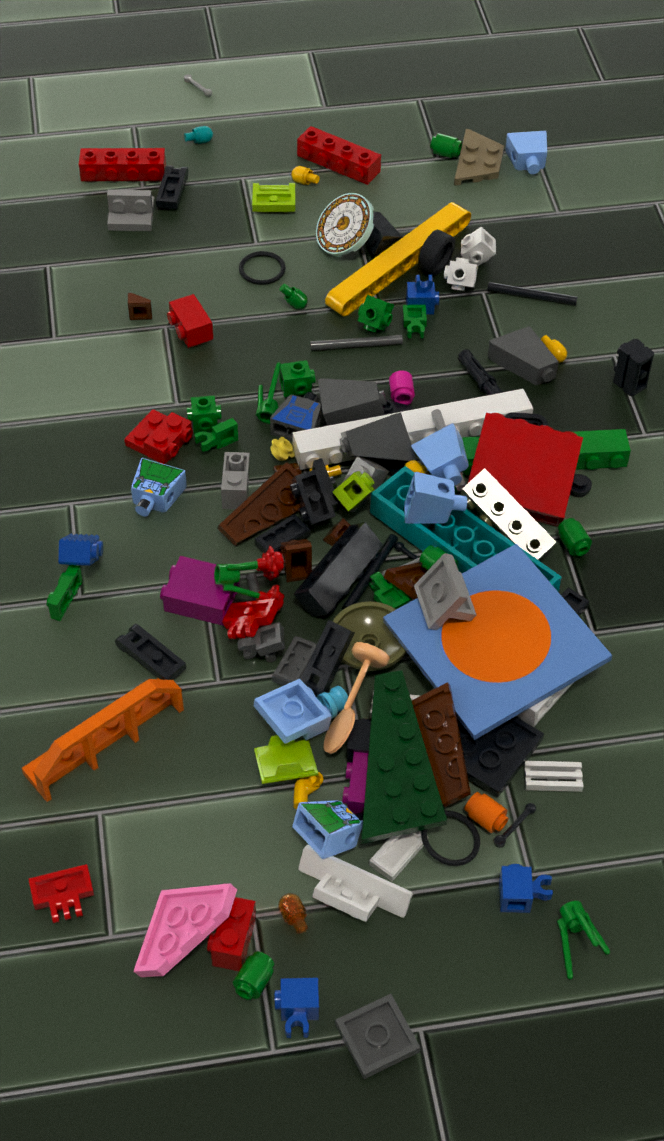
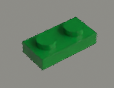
(67, 587)

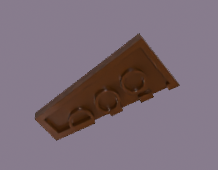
(264, 508)
(443, 743)

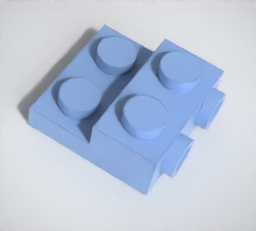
(293, 712)

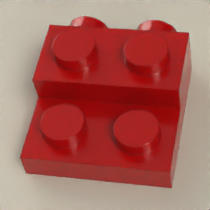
(160, 435)

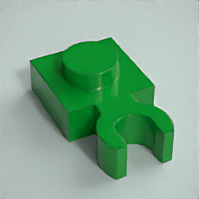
(414, 319)

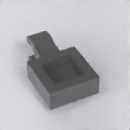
(266, 640)

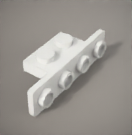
(352, 888)

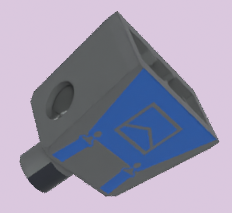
(296, 415)

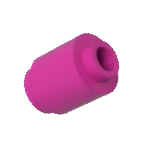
(402, 387)

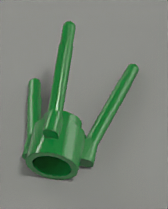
(266, 408)
(577, 920)

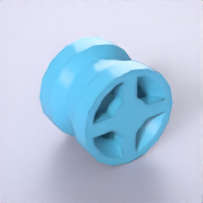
(334, 700)

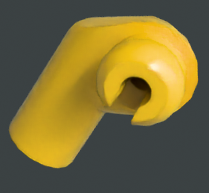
(306, 786)

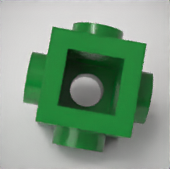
(375, 314)
(296, 378)
(204, 413)

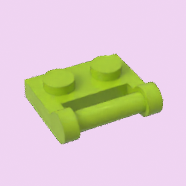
(273, 198)

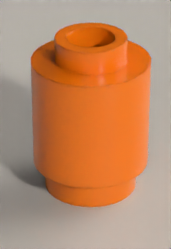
(486, 812)

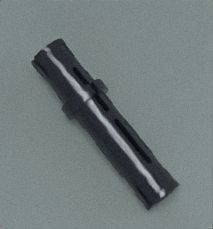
(486, 382)

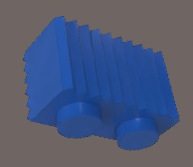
(80, 549)

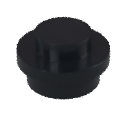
(581, 485)

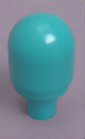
(199, 135)

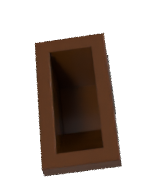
(297, 559)

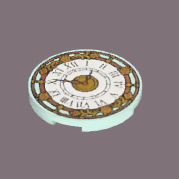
(345, 224)

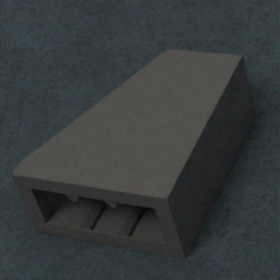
(524, 355)
(350, 400)
(379, 440)

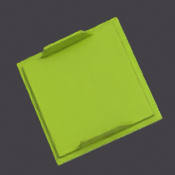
(285, 761)

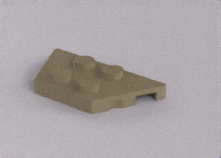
(479, 158)

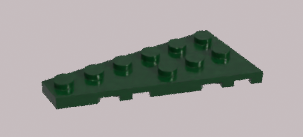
(400, 779)

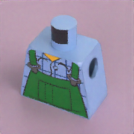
(156, 486)
(328, 826)

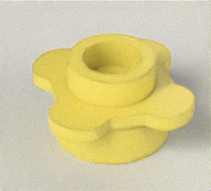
(282, 449)

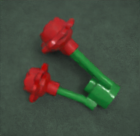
(270, 563)

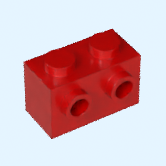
(190, 320)
(233, 936)

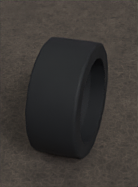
(436, 252)

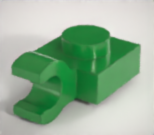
(221, 435)
(387, 593)

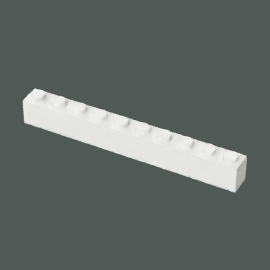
(465, 414)

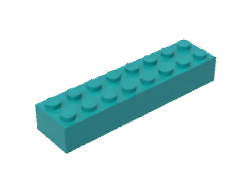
(462, 536)

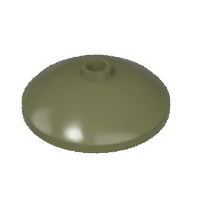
(369, 628)

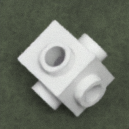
(478, 246)
(467, 280)

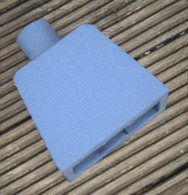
(527, 150)
(443, 453)
(431, 500)

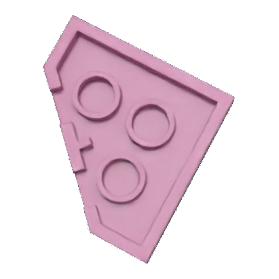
(180, 923)

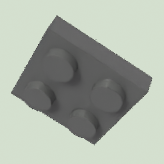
(377, 1036)

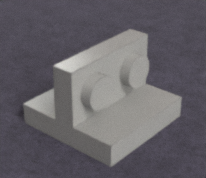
(130, 210)
(444, 594)

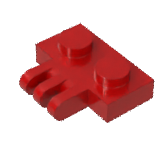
(245, 617)
(62, 891)

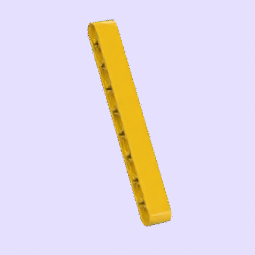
(394, 261)

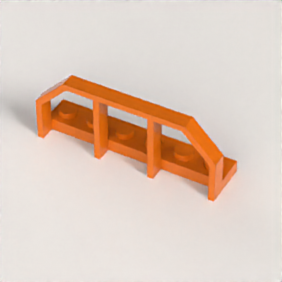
(101, 731)

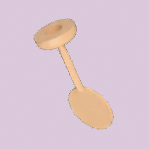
(344, 721)

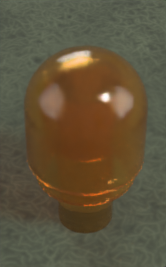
(293, 911)

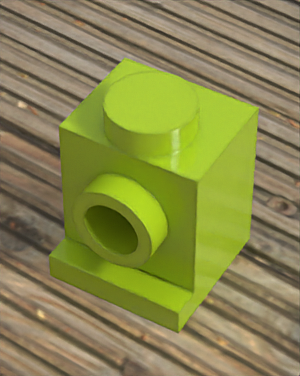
(346, 493)

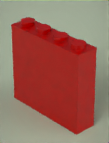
(529, 463)

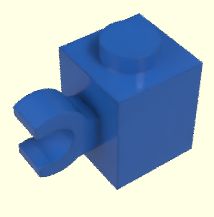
(422, 294)
(519, 890)
(298, 1003)

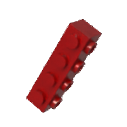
(339, 155)
(122, 164)

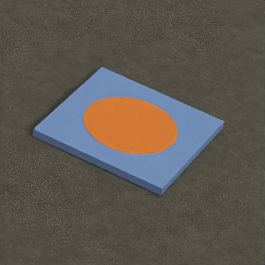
(511, 652)

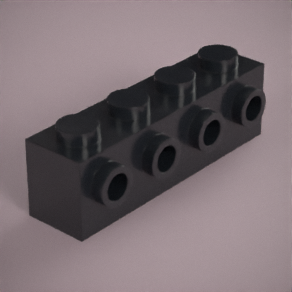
(338, 570)

